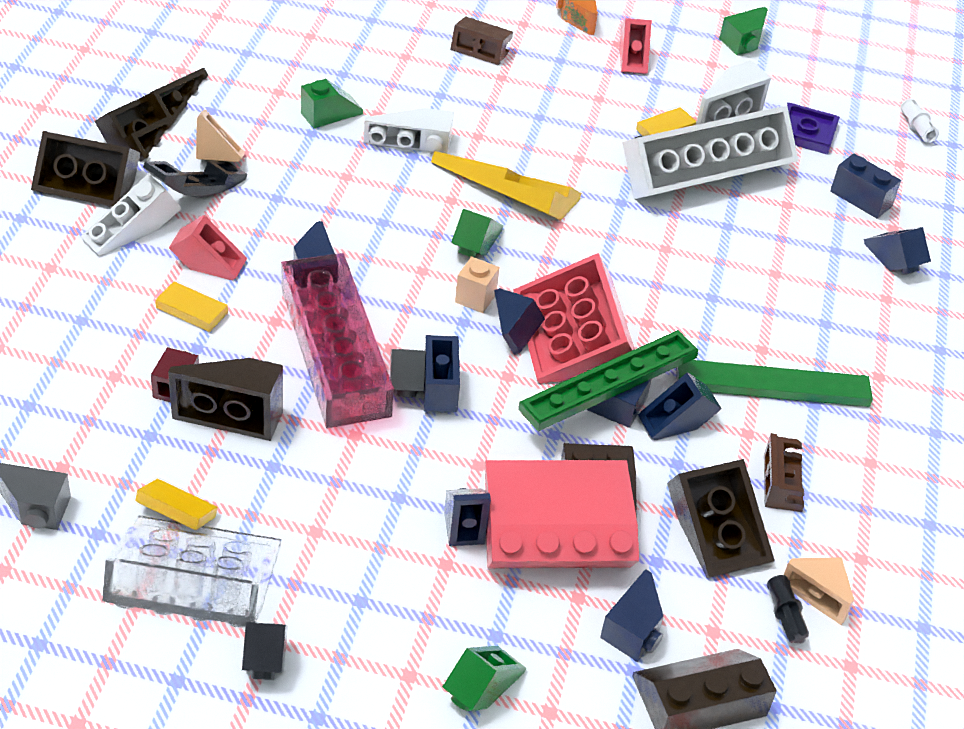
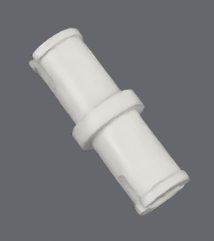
(919, 120)

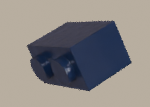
(865, 185)
(441, 373)

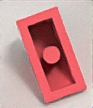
(635, 45)
(207, 250)

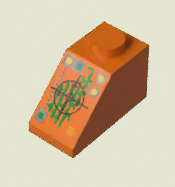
(579, 13)

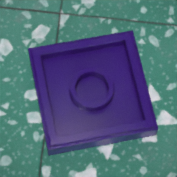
(812, 127)

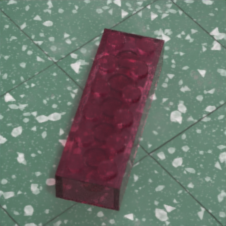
(336, 340)

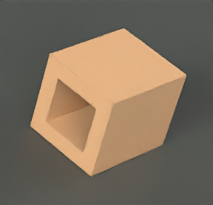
(476, 284)

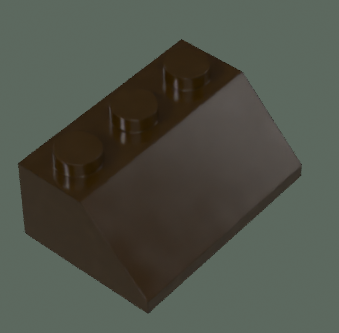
(84, 169)
(706, 691)

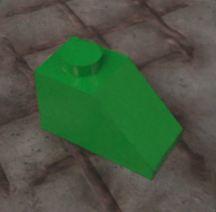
(743, 30)
(327, 103)
(475, 233)
(482, 677)

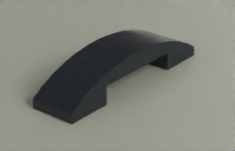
(215, 178)

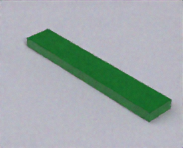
(607, 380)
(780, 382)

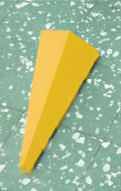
(541, 195)

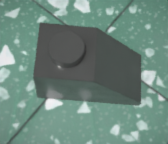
(407, 371)
(35, 495)

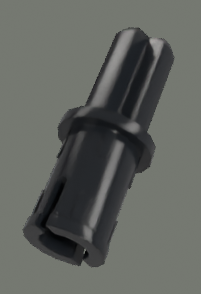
(788, 609)

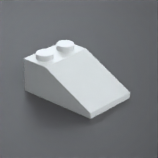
(736, 92)

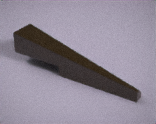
(147, 118)

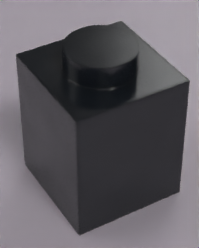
(264, 649)

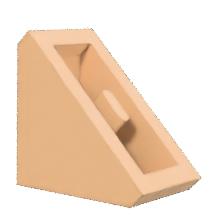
(214, 141)
(822, 585)

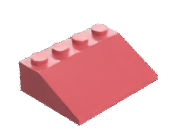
(581, 321)
(560, 514)

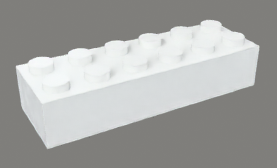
(709, 151)

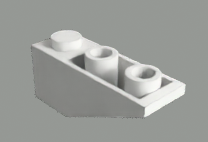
(411, 129)
(132, 217)

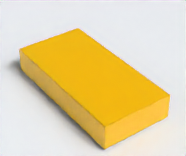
(665, 122)
(191, 306)
(176, 504)

